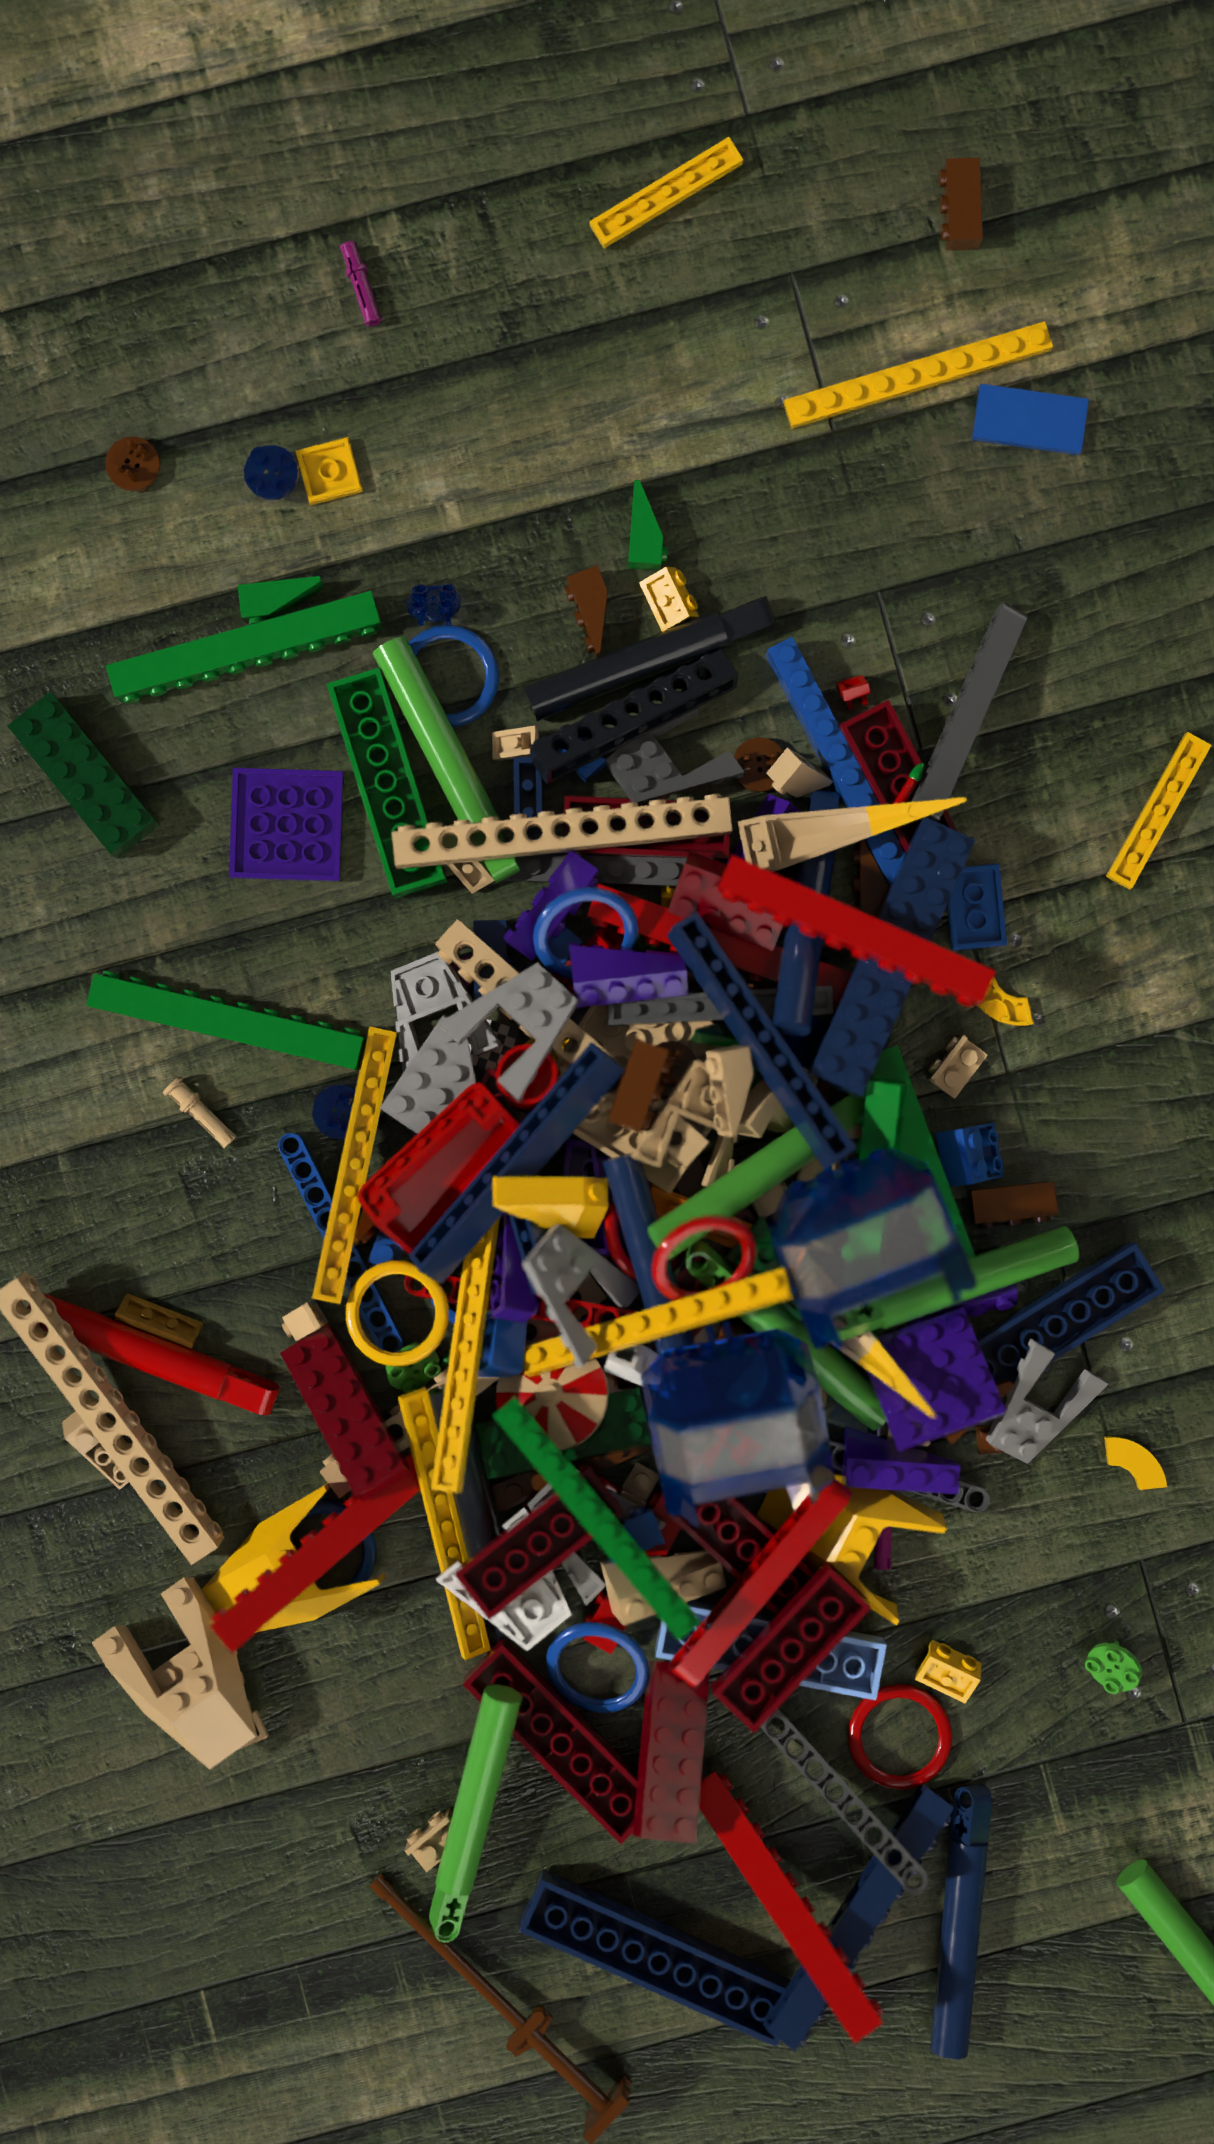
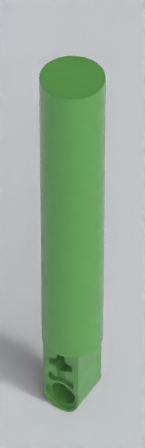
(439, 743)
(750, 1178)
(991, 1270)
(833, 1371)
(473, 1809)
(1170, 1923)

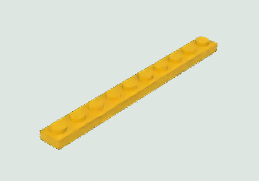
(918, 375)
(354, 1165)
(665, 1320)
(464, 1364)
(441, 1517)

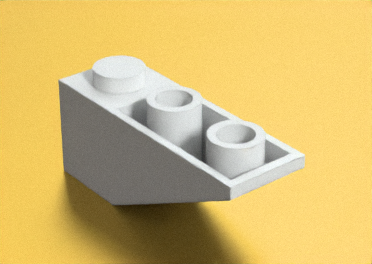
(630, 1362)

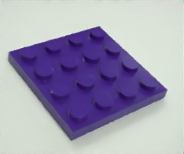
(286, 824)
(947, 1371)

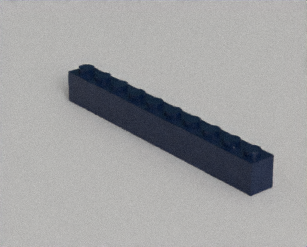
(767, 1047)
(519, 1156)
(860, 1914)

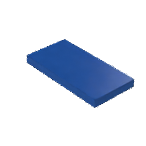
(1030, 419)

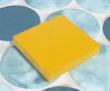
(329, 471)

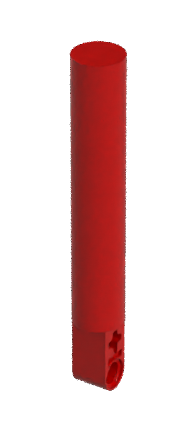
(167, 1359)

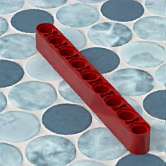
(595, 1311)
(758, 1583)

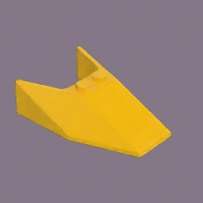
(854, 1531)
(262, 1551)

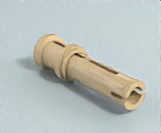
(191, 1103)

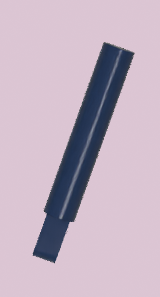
(802, 953)
(636, 1214)
(961, 1922)

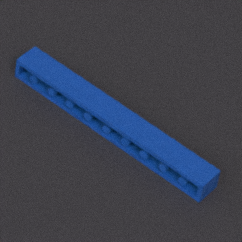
(831, 747)

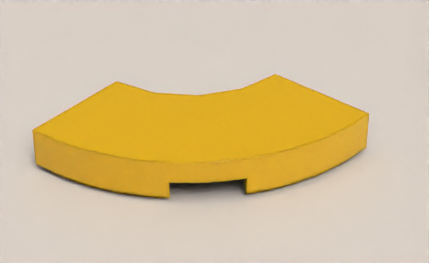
(1005, 1007)
(1136, 1460)

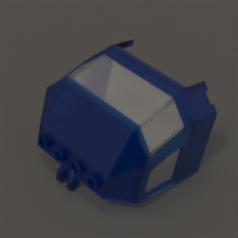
(865, 1237)
(736, 1419)

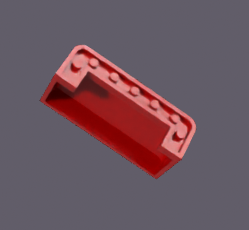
(436, 1166)

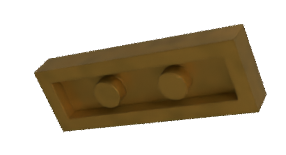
(159, 1321)

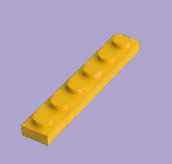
(666, 192)
(1158, 810)

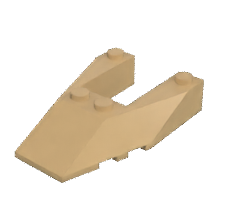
(194, 1694)

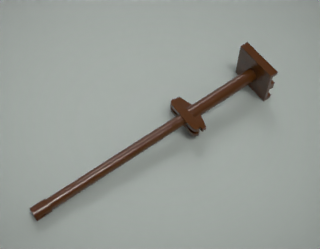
(528, 2031)

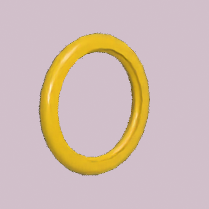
(358, 1335)

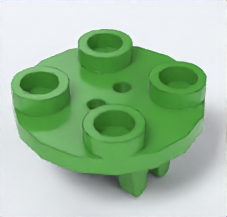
(413, 1376)
(1114, 1667)

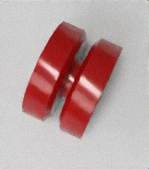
(545, 1079)

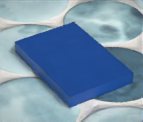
(977, 909)

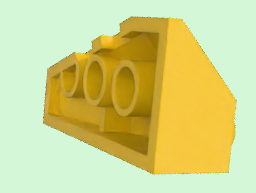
(550, 1201)

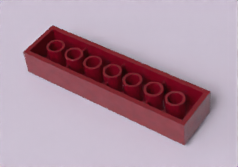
(562, 1740)

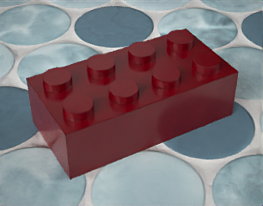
(698, 893)

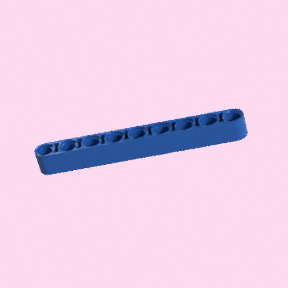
(317, 1210)

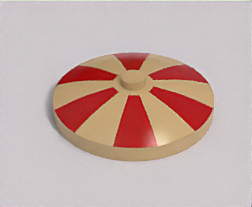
(563, 1401)

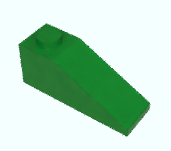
(646, 539)
(274, 598)

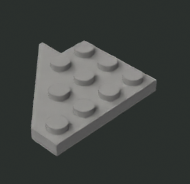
(431, 1080)

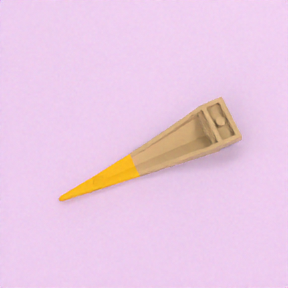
(795, 837)
(871, 1355)

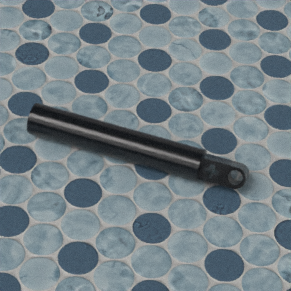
(646, 658)
(476, 1502)

